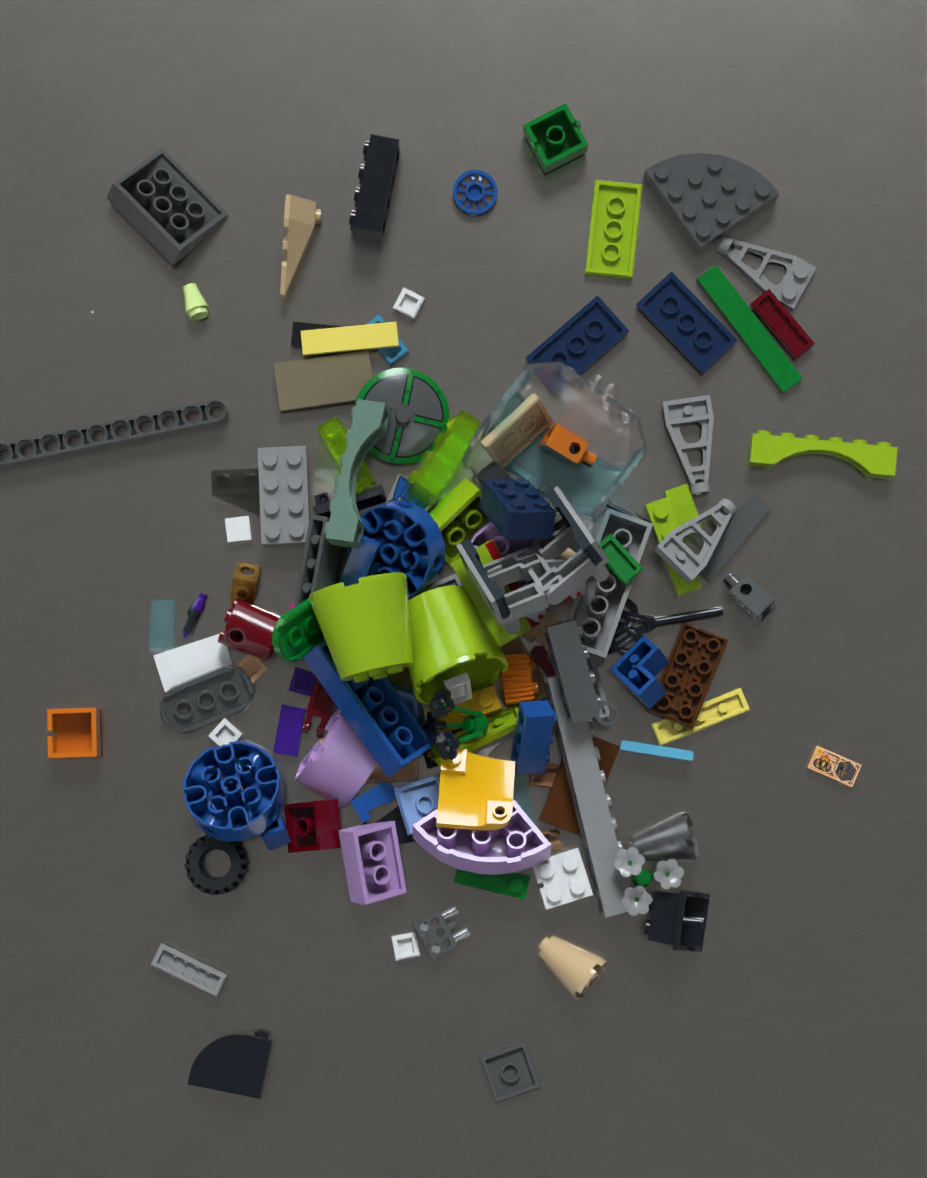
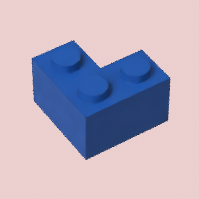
(638, 670)

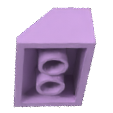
(372, 862)

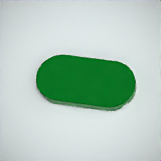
(297, 632)

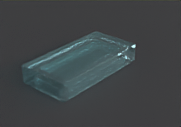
(162, 624)

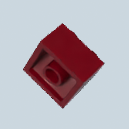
(313, 825)

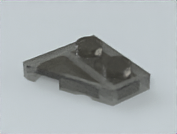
(238, 488)

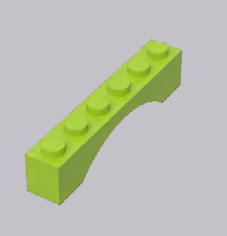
(872, 460)

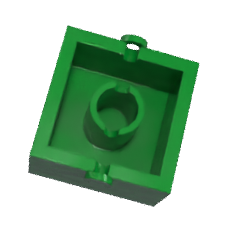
(555, 138)

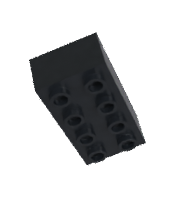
(376, 188)

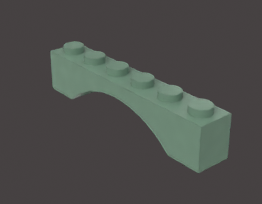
(368, 425)

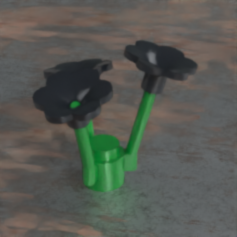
(475, 724)

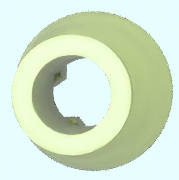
(195, 304)

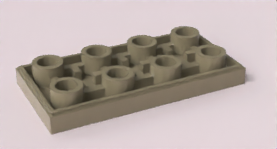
(321, 380)

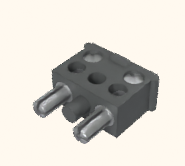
(429, 938)

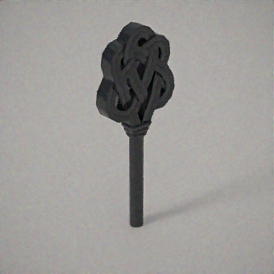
(650, 623)

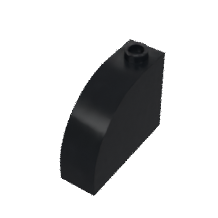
(234, 1064)

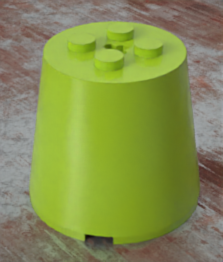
(366, 626)
(451, 641)

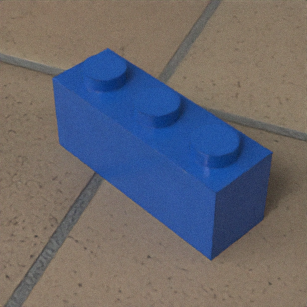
(533, 737)

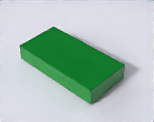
(621, 562)

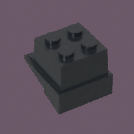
(678, 919)

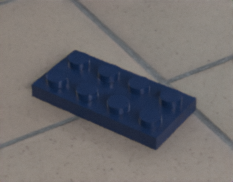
(686, 322)
(582, 338)

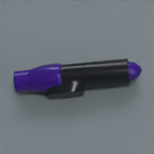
(194, 612)

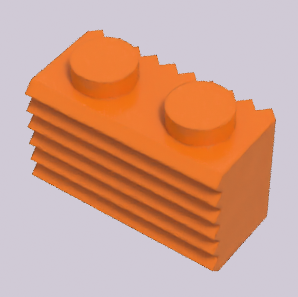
(518, 679)

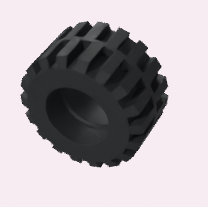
(201, 879)

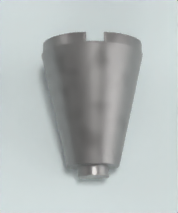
(668, 841)

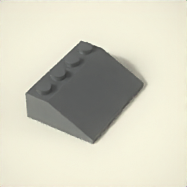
(166, 205)

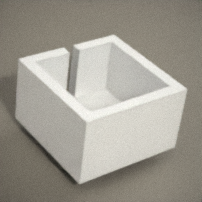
(562, 879)

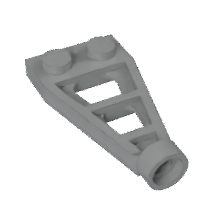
(792, 284)
(691, 411)
(681, 557)

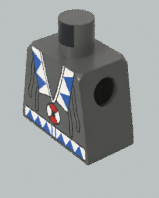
(757, 603)

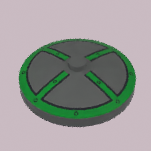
(416, 415)

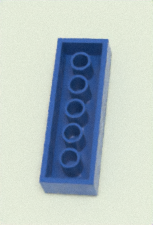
(373, 712)

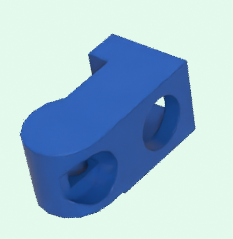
(373, 798)

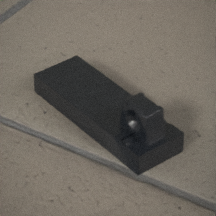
(363, 500)

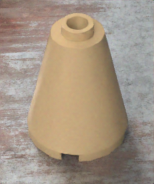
(572, 965)

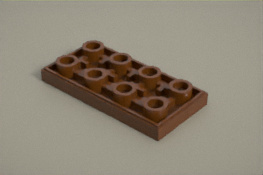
(689, 674)
(559, 804)

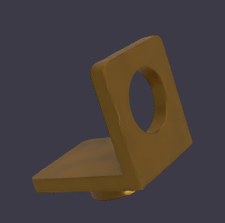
(244, 585)

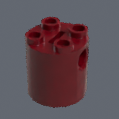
(249, 629)

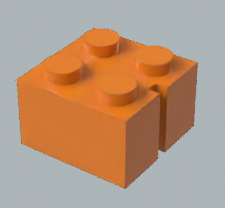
(76, 733)

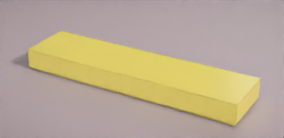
(349, 338)
(711, 713)

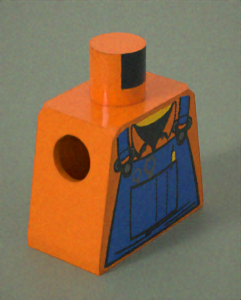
(557, 443)

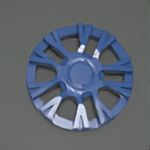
(475, 192)

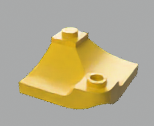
(473, 791)

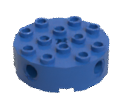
(408, 543)
(233, 791)

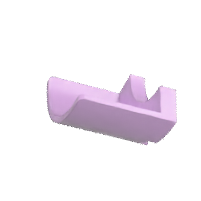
(338, 764)

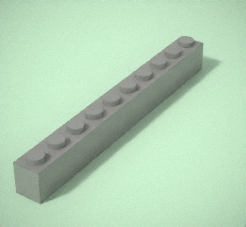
(590, 804)

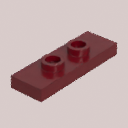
(782, 324)

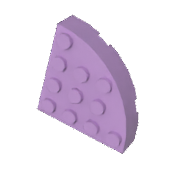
(485, 851)

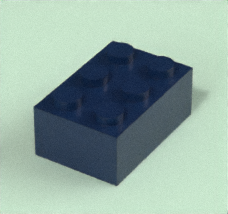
(517, 509)

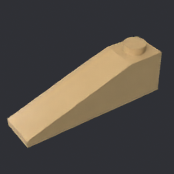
(300, 225)

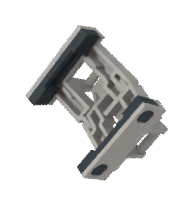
(558, 576)

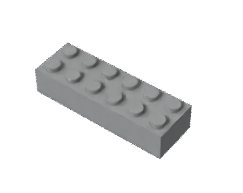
(604, 601)

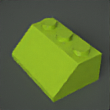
(459, 517)

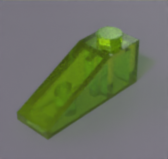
(333, 438)

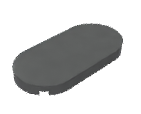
(206, 699)

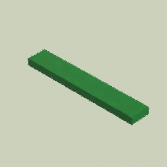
(749, 329)

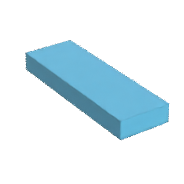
(655, 750)

